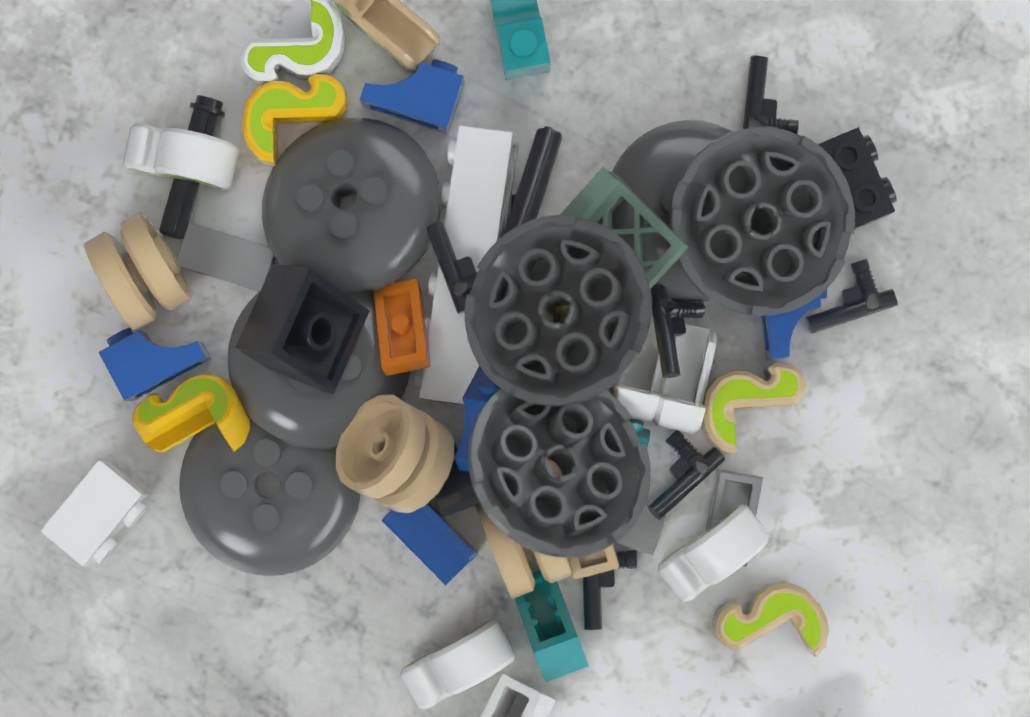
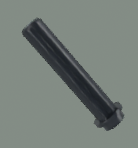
(535, 177)
(184, 192)

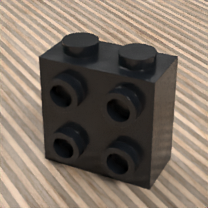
(871, 194)

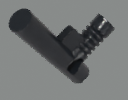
(756, 105)
(453, 270)
(854, 301)
(671, 325)
(685, 472)
(592, 589)

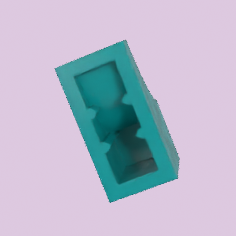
(520, 38)
(550, 629)

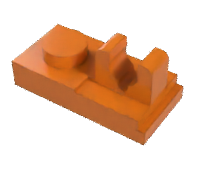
(401, 327)

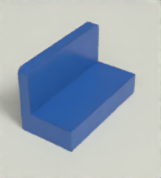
(432, 540)

